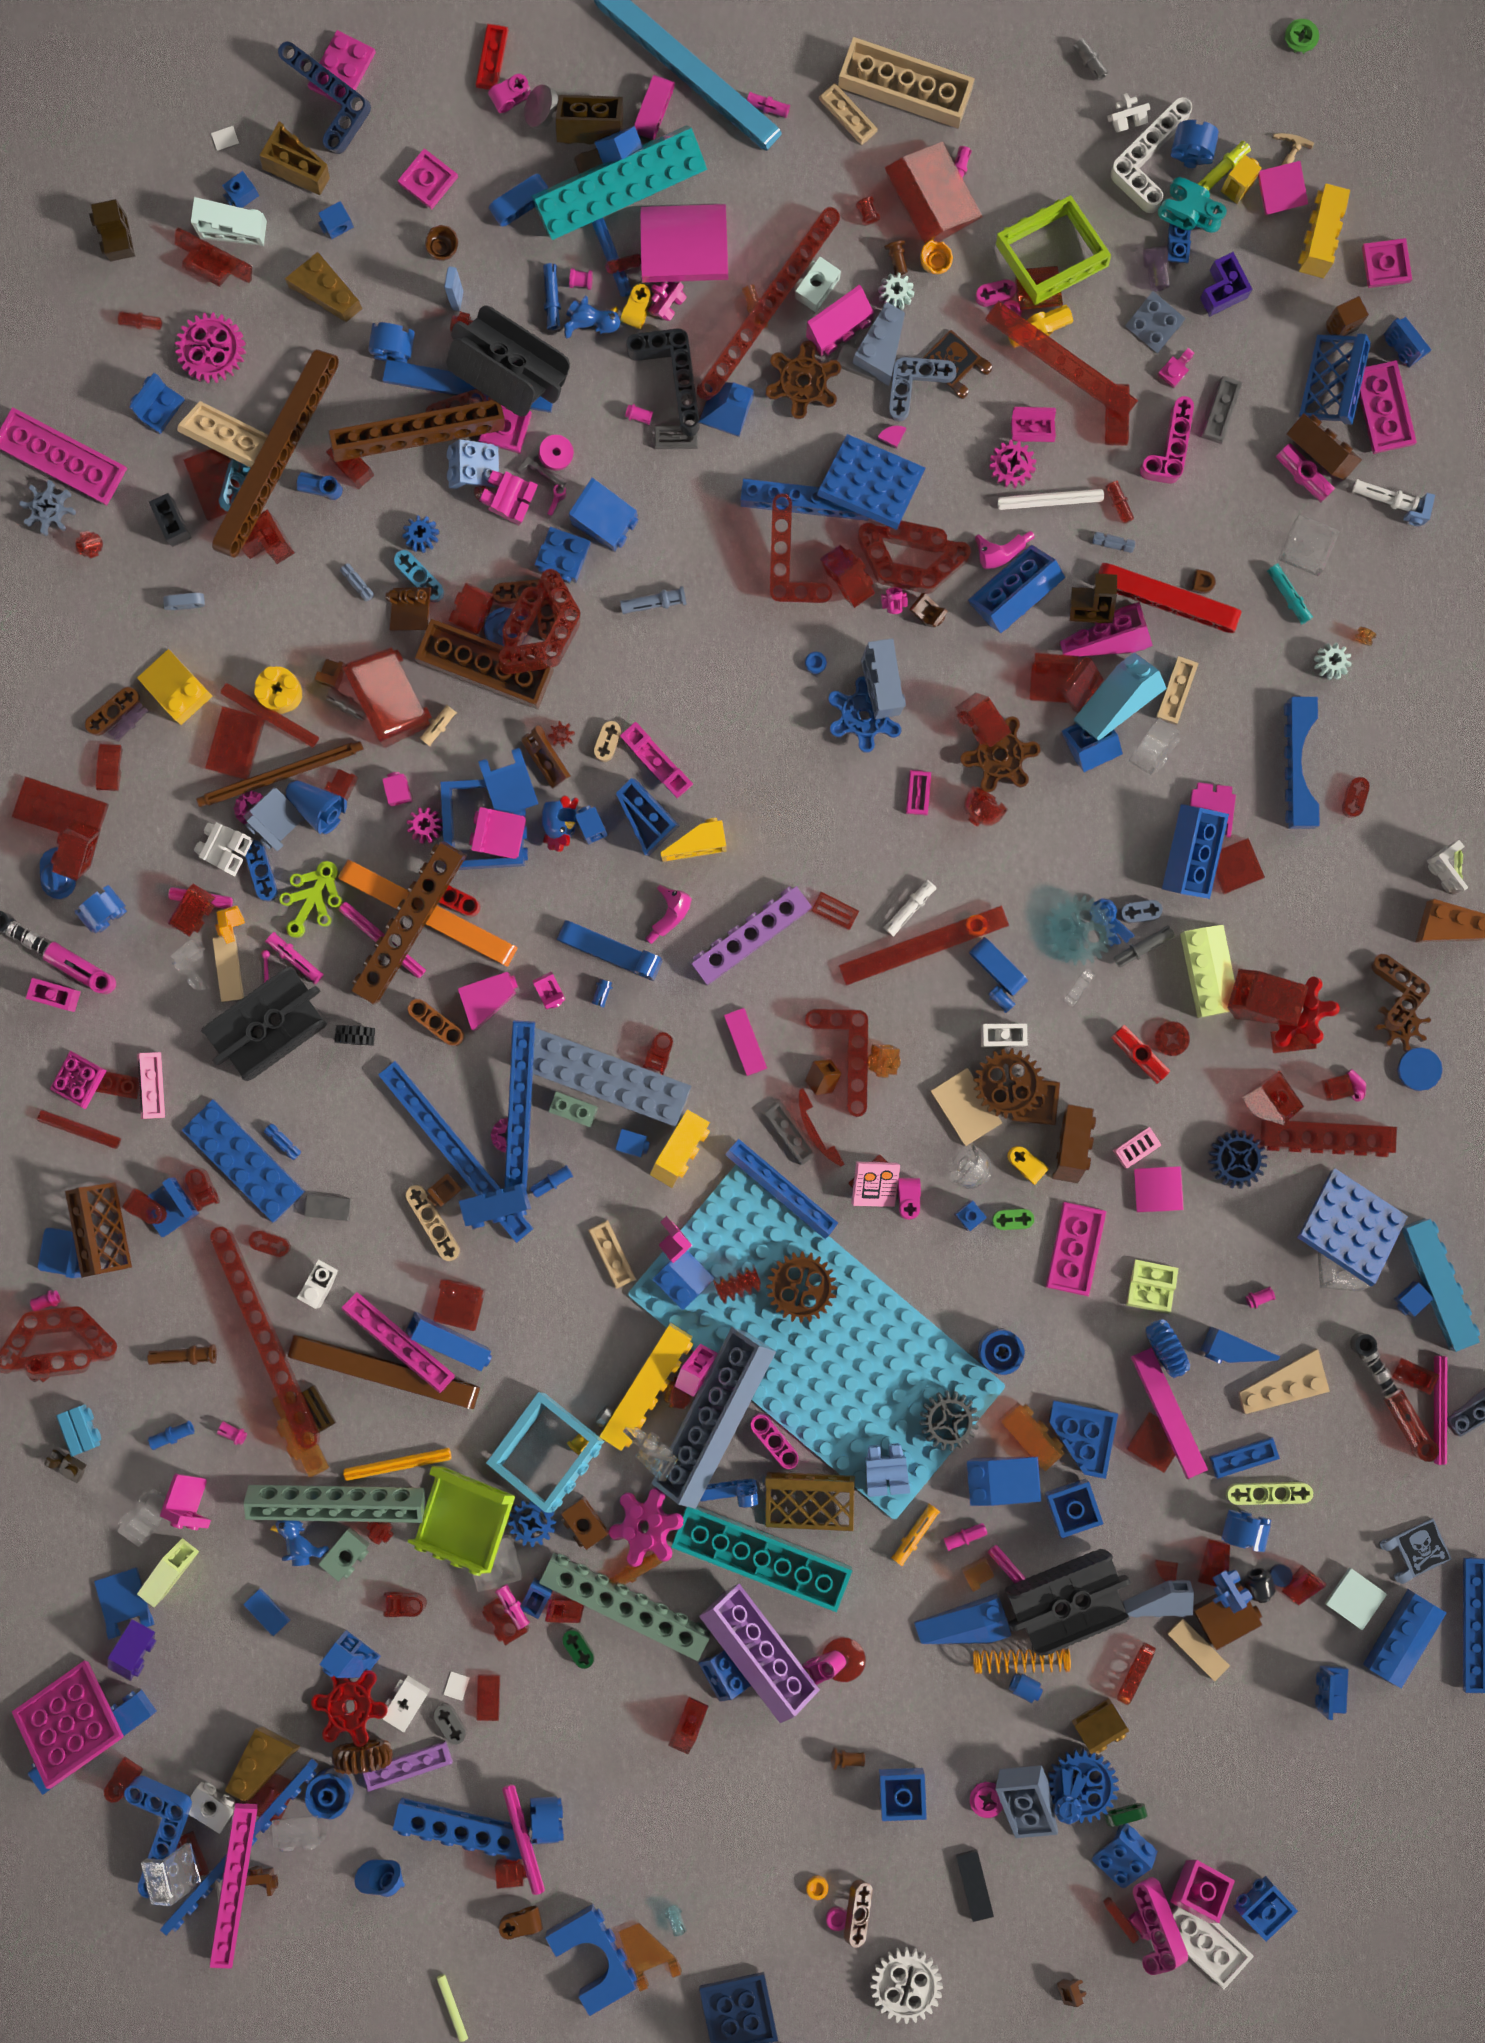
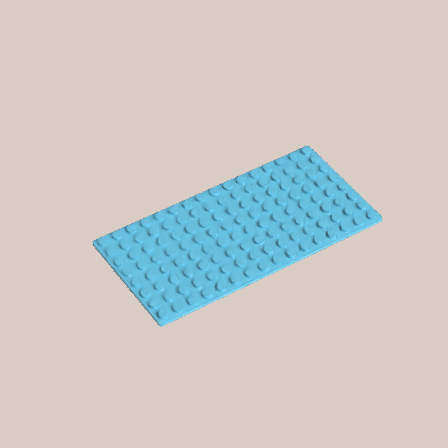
(833, 1380)

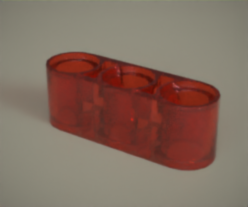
(1116, 427)

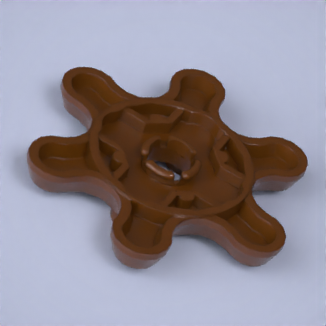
(806, 366)
(1010, 767)

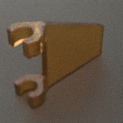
(645, 1953)

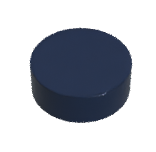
(1281, 1575)

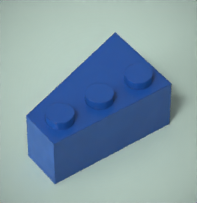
(648, 818)
(495, 1206)
(349, 1658)

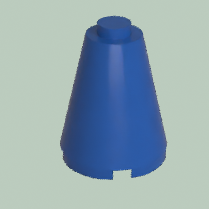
(316, 805)

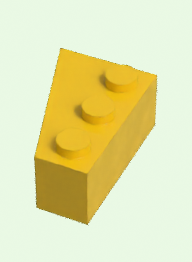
(680, 1148)

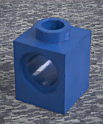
(335, 220)
(632, 1143)
(970, 1215)
(1413, 1299)

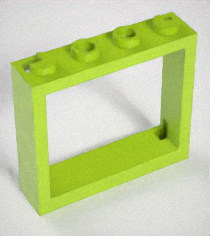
(1068, 277)

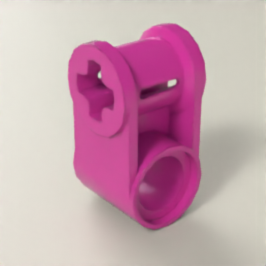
(507, 94)
(909, 1192)
(825, 1666)

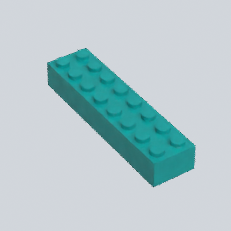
(619, 182)
(762, 1557)

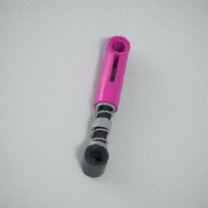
(58, 956)

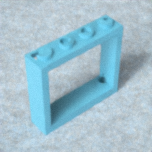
(519, 1430)

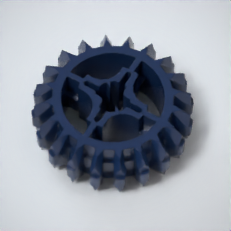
(1223, 1171)

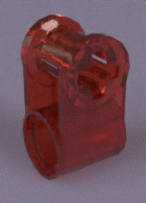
(659, 1054)
(201, 1190)
(141, 1206)
(399, 1604)
(122, 1777)

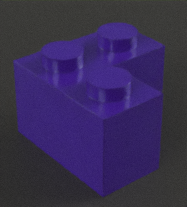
(1230, 285)
(129, 1651)

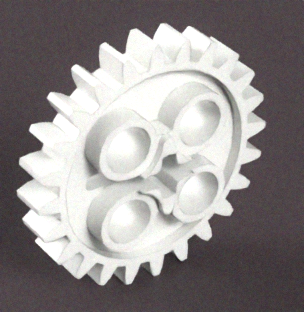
(926, 1990)

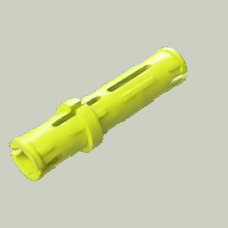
(1229, 161)

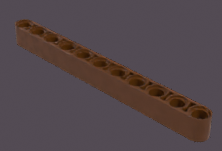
(275, 453)

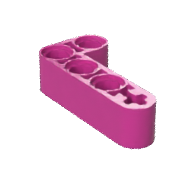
(1173, 439)
(1161, 1927)

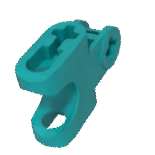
(1192, 207)

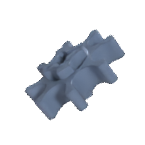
(51, 515)

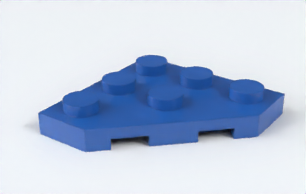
(1086, 1435)

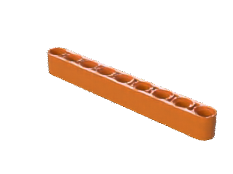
(439, 920)

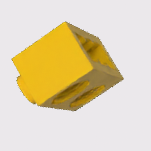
(1241, 178)

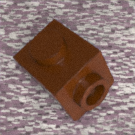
(928, 611)
(443, 1190)
(257, 1875)

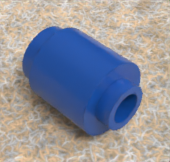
(1025, 1687)

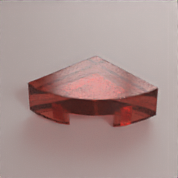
(1166, 1569)

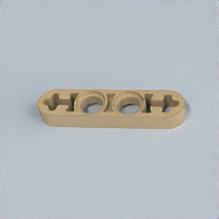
(430, 1224)

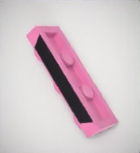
(150, 1085)

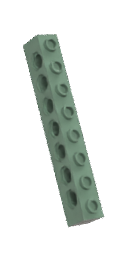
(334, 1503)
(630, 1617)

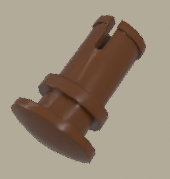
(897, 256)
(846, 1759)

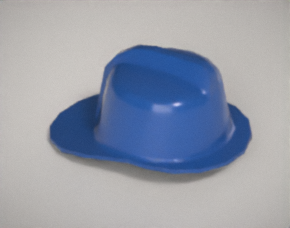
(53, 883)
(379, 1877)

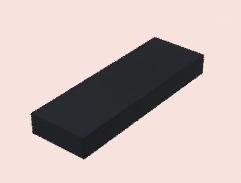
(974, 1885)

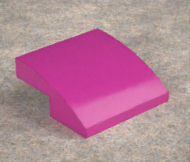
(1158, 1189)

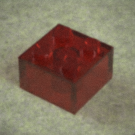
(75, 850)

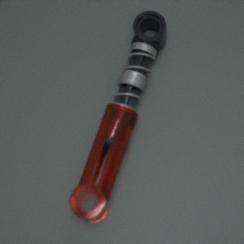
(1396, 1399)

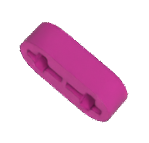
(995, 287)

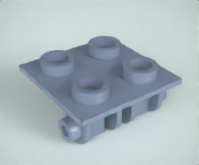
(1155, 322)

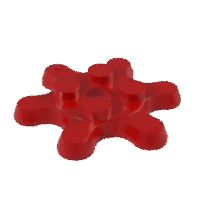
(1309, 1019)
(339, 1717)

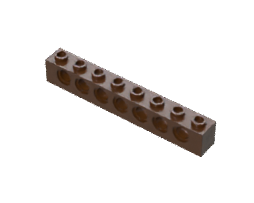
(416, 430)
(362, 983)

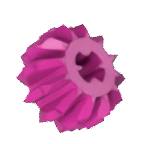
(421, 819)

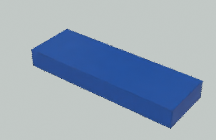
(1244, 1457)

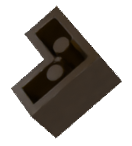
(114, 229)
(1094, 603)

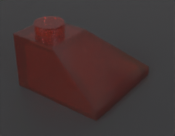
(1273, 1100)

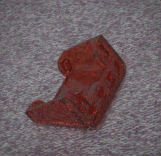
(387, 696)

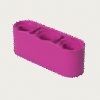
(654, 107)
(779, 1450)

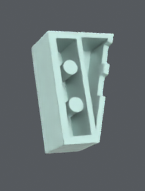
(228, 223)

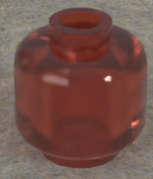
(675, 1397)

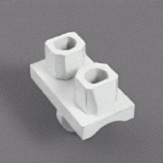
(1139, 113)

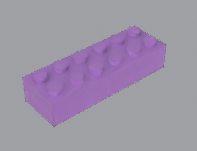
(759, 1653)

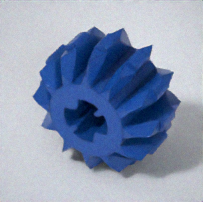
(427, 537)

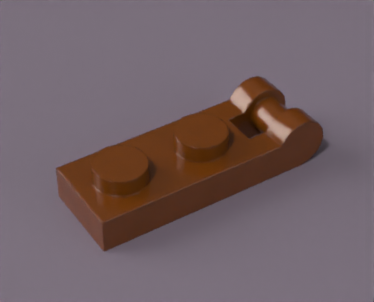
(545, 757)

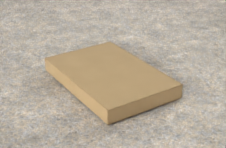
(963, 1108)

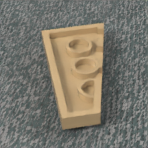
(1291, 1383)

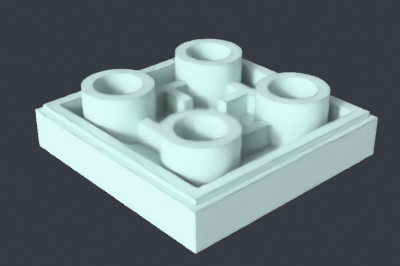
(1355, 1598)

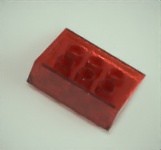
(932, 193)

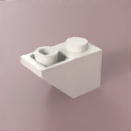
(318, 1284)

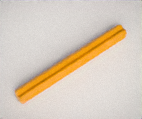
(397, 1464)

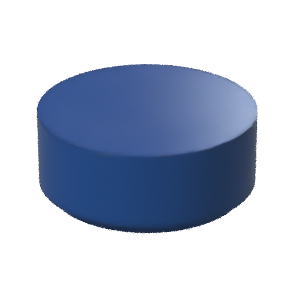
(815, 662)

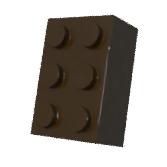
(588, 118)

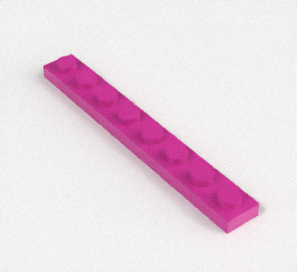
(233, 1885)

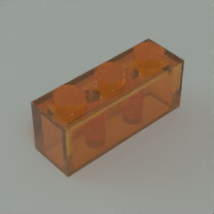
(1032, 1435)

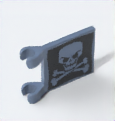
(1420, 1548)

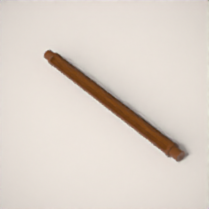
(279, 773)

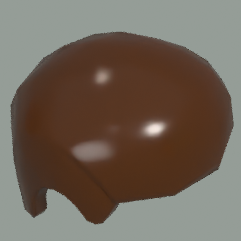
(441, 243)

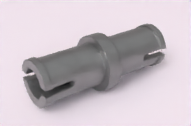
(1091, 59)

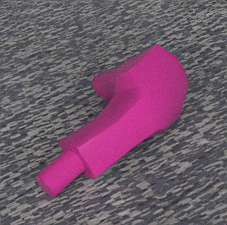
(994, 556)
(678, 906)

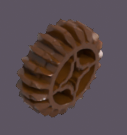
(368, 1758)

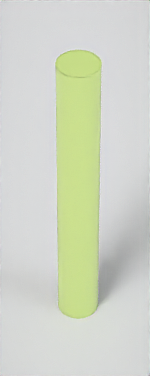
(452, 2008)

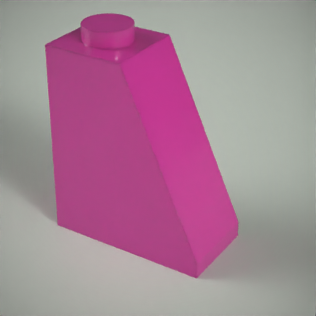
(486, 997)

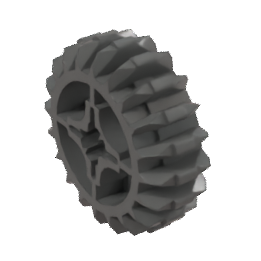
(958, 1417)

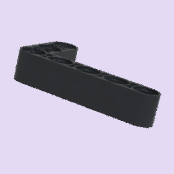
(680, 372)

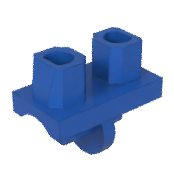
(1228, 1593)

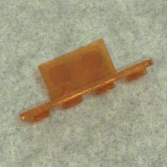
(311, 1458)

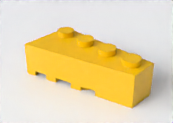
(1324, 231)

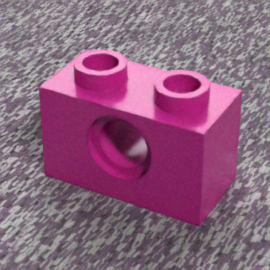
(53, 995)

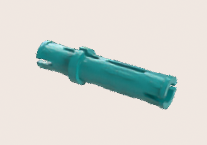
(1293, 599)

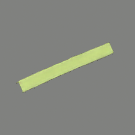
(1458, 861)

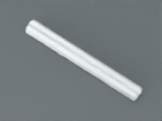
(1050, 499)

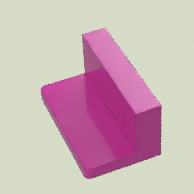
(675, 1243)

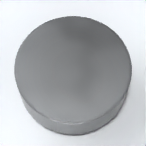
(604, 1416)

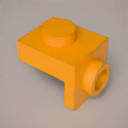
(227, 920)

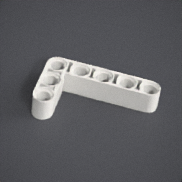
(1146, 151)

